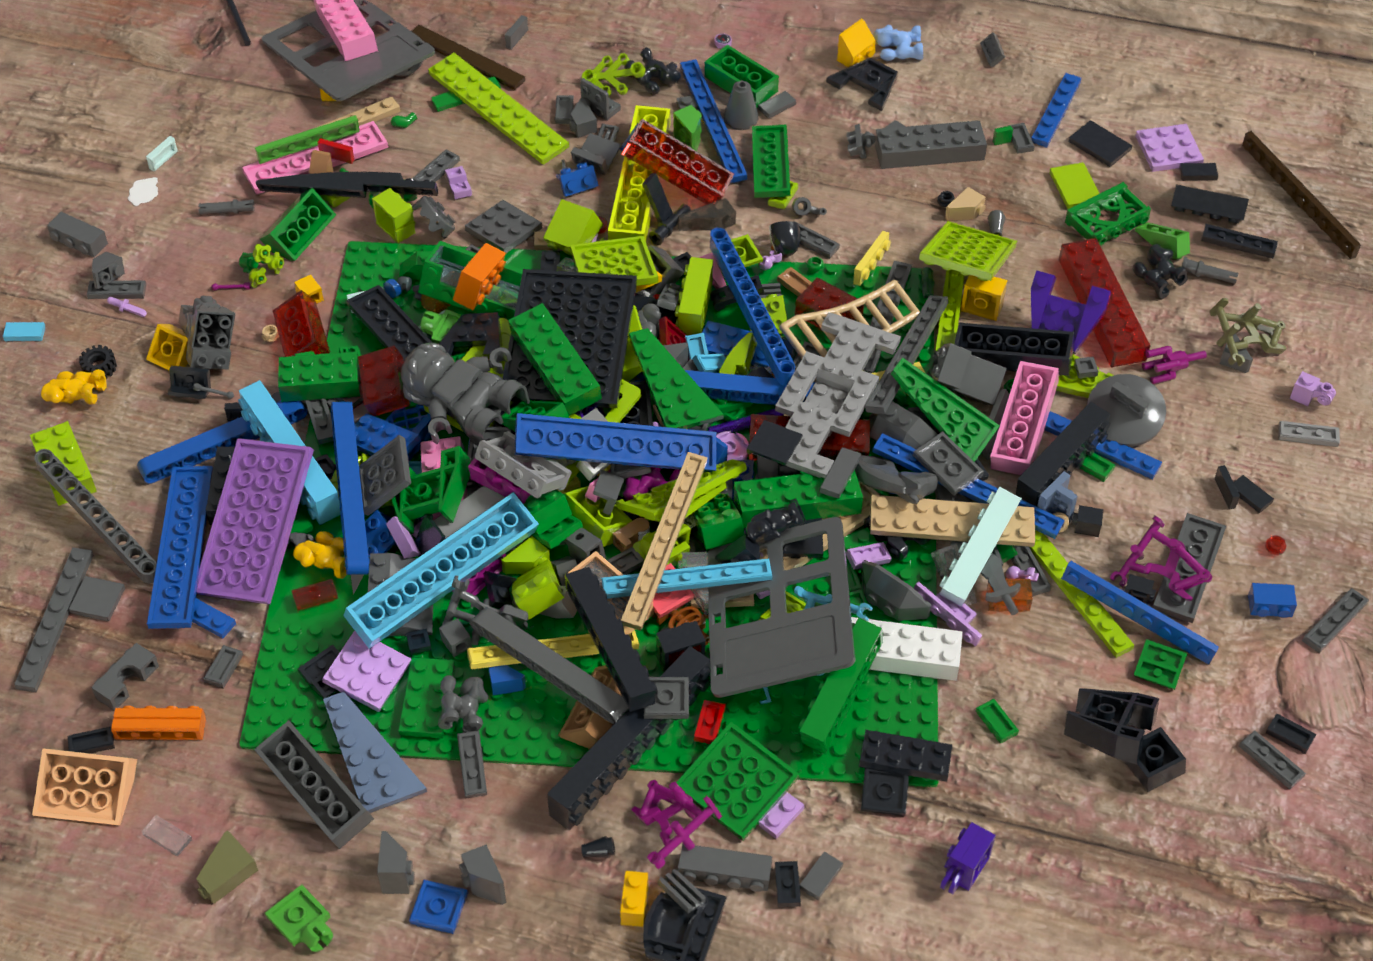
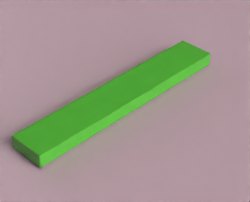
(307, 139)

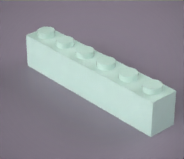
(980, 546)

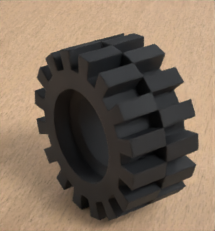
(98, 354)

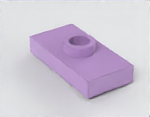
(873, 553)

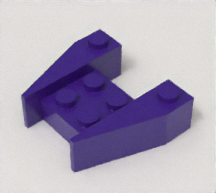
(1066, 315)

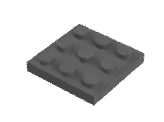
(503, 226)
(384, 475)

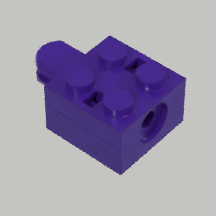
(967, 857)

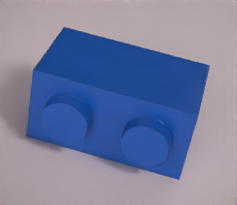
(1272, 600)

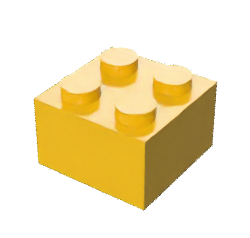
(984, 297)

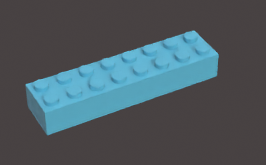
(273, 427)

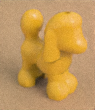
(74, 387)
(323, 554)

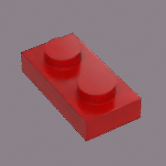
(709, 722)

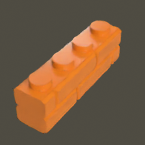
(158, 723)

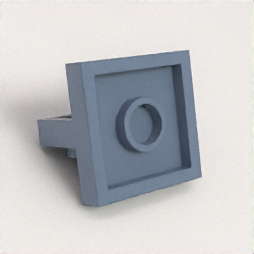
(1058, 497)

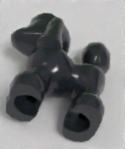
(654, 68)
(1164, 270)
(770, 524)

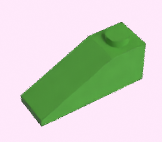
(1166, 237)

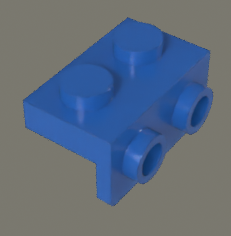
(577, 179)

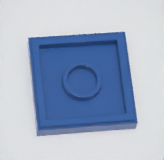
(438, 906)

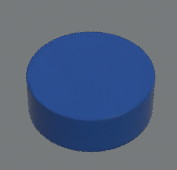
(392, 288)

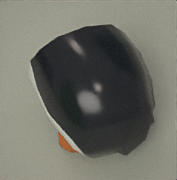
(785, 237)

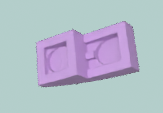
(458, 182)

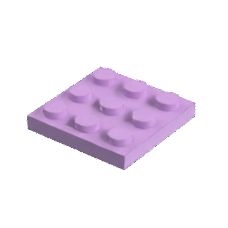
(1168, 147)
(366, 672)

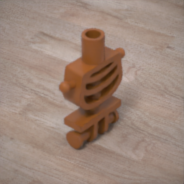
(685, 615)

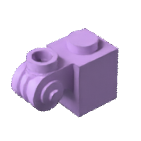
(1309, 387)

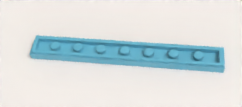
(694, 577)

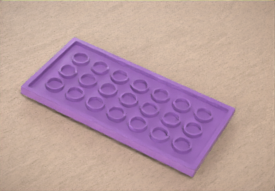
(253, 521)

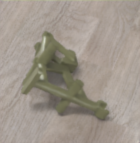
(1252, 324)

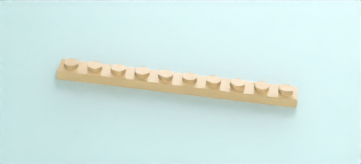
(664, 541)

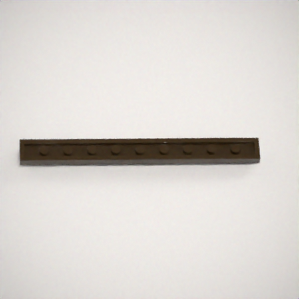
(1301, 195)

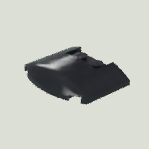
(680, 935)

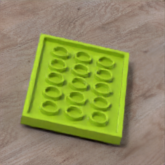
(968, 251)

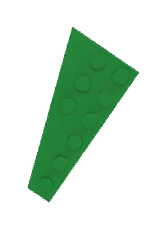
(675, 393)
(946, 410)

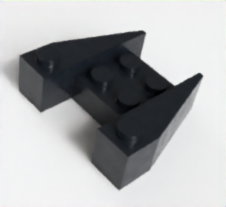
(1105, 721)

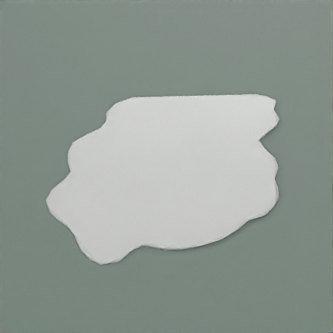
(143, 191)

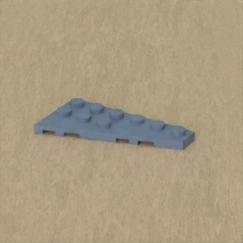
(373, 765)

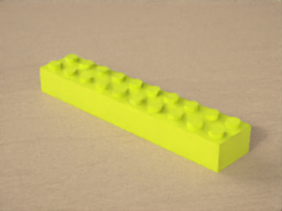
(631, 206)

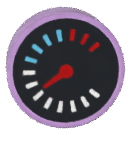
(722, 40)

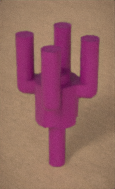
(1170, 362)

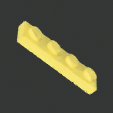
(871, 258)

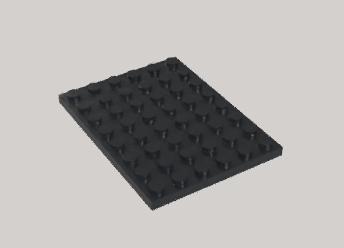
(592, 314)

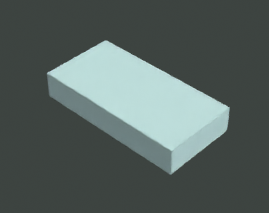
(161, 153)

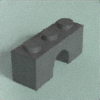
(134, 663)

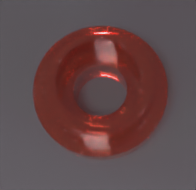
(1275, 545)

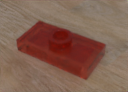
(314, 594)

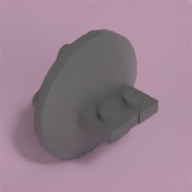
(1134, 408)

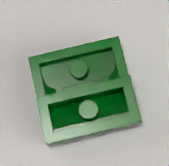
(1160, 664)

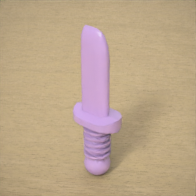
(123, 305)

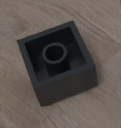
(1158, 761)

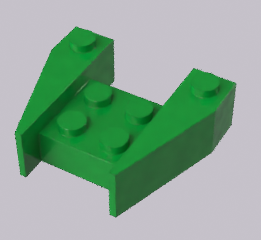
(434, 490)

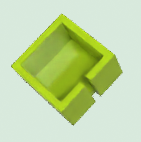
(394, 215)

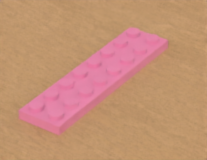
(363, 143)

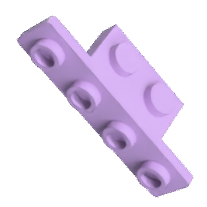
(953, 614)

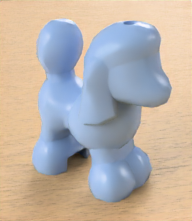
(902, 40)

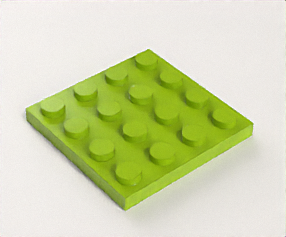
(617, 257)

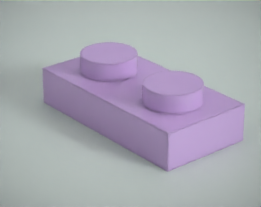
(781, 815)

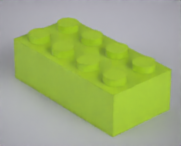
(695, 296)
(64, 446)

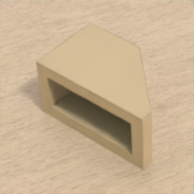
(966, 206)

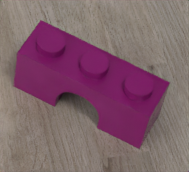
(491, 479)

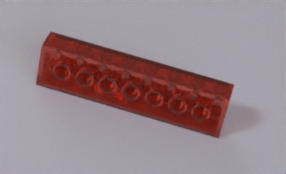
(1118, 328)

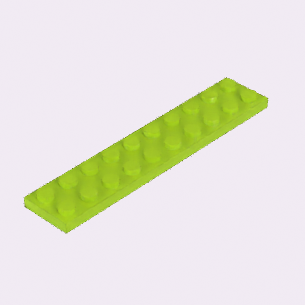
(498, 108)

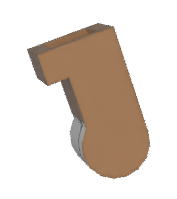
(630, 534)

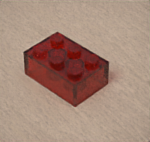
(823, 296)
(382, 381)

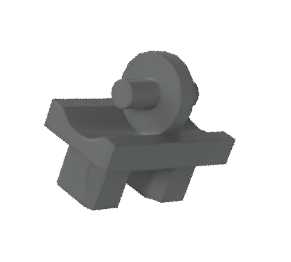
(860, 141)

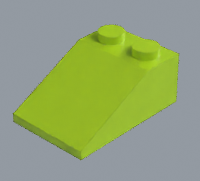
(537, 589)

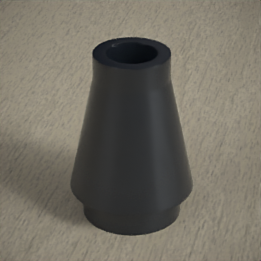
(600, 848)

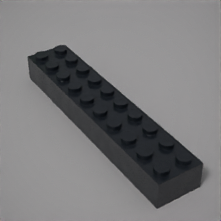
(620, 749)

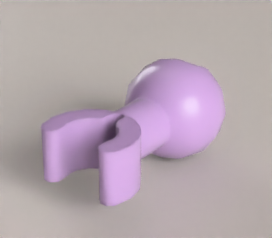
(768, 261)
(1015, 573)

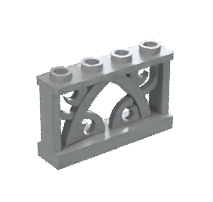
(530, 473)

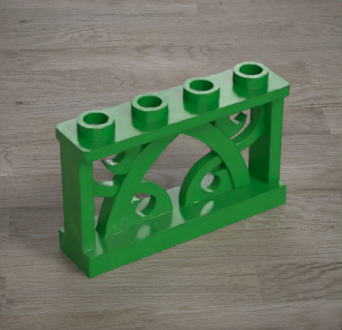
(1114, 196)

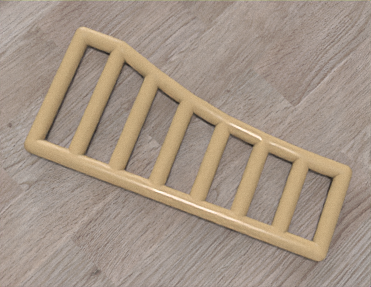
(852, 307)

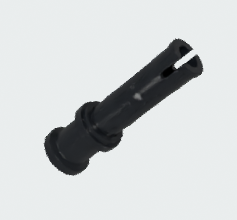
(666, 227)

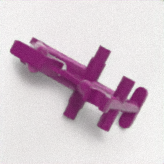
(1177, 551)
(680, 801)

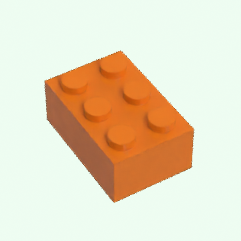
(479, 276)

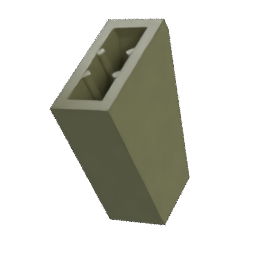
(225, 869)

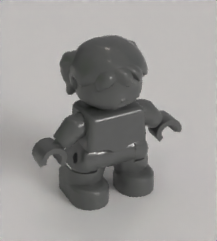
(459, 389)

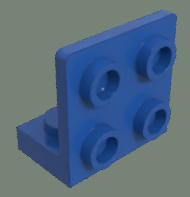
(377, 534)

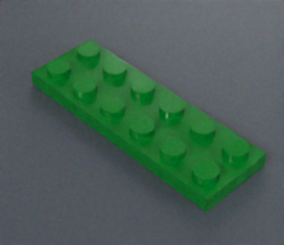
(770, 161)

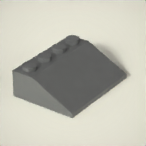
(383, 567)

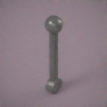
(197, 387)

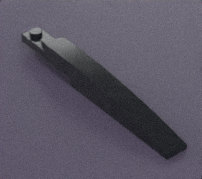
(348, 184)

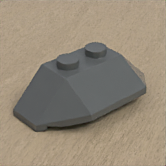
(901, 426)
(892, 594)

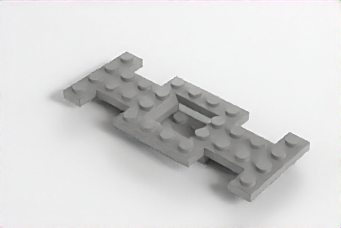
(838, 392)

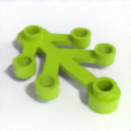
(612, 73)

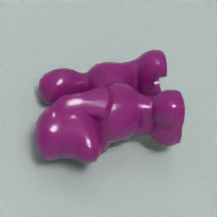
(646, 482)

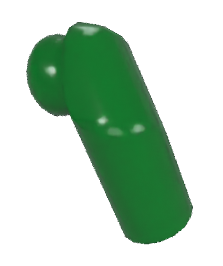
(403, 122)

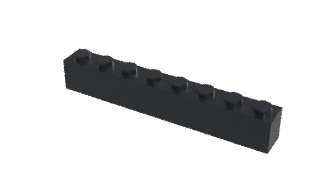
(610, 639)

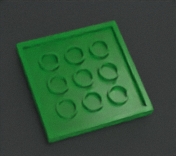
(739, 779)

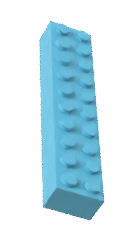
(432, 574)

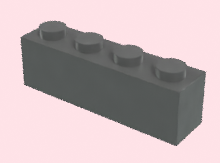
(726, 867)

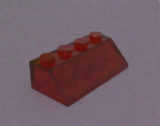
(300, 326)

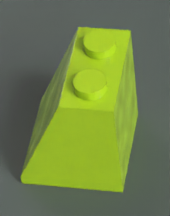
(571, 226)

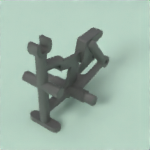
(509, 612)

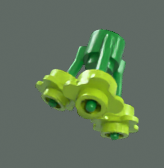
(260, 254)

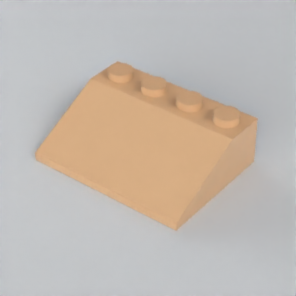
(83, 786)

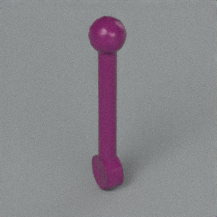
(246, 286)

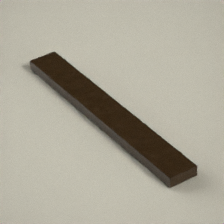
(477, 61)

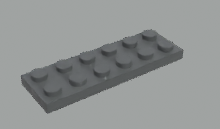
(1202, 542)

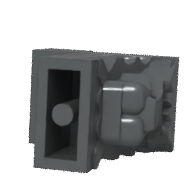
(208, 333)
(966, 373)

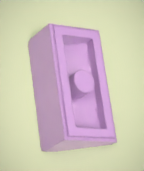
(402, 538)

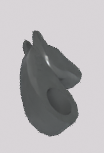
(883, 475)

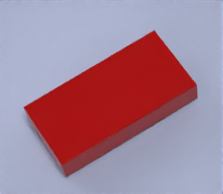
(337, 151)

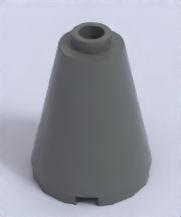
(741, 107)

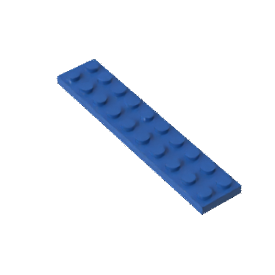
(611, 442)
(180, 548)

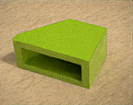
(525, 557)

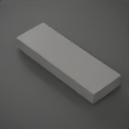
(1308, 433)

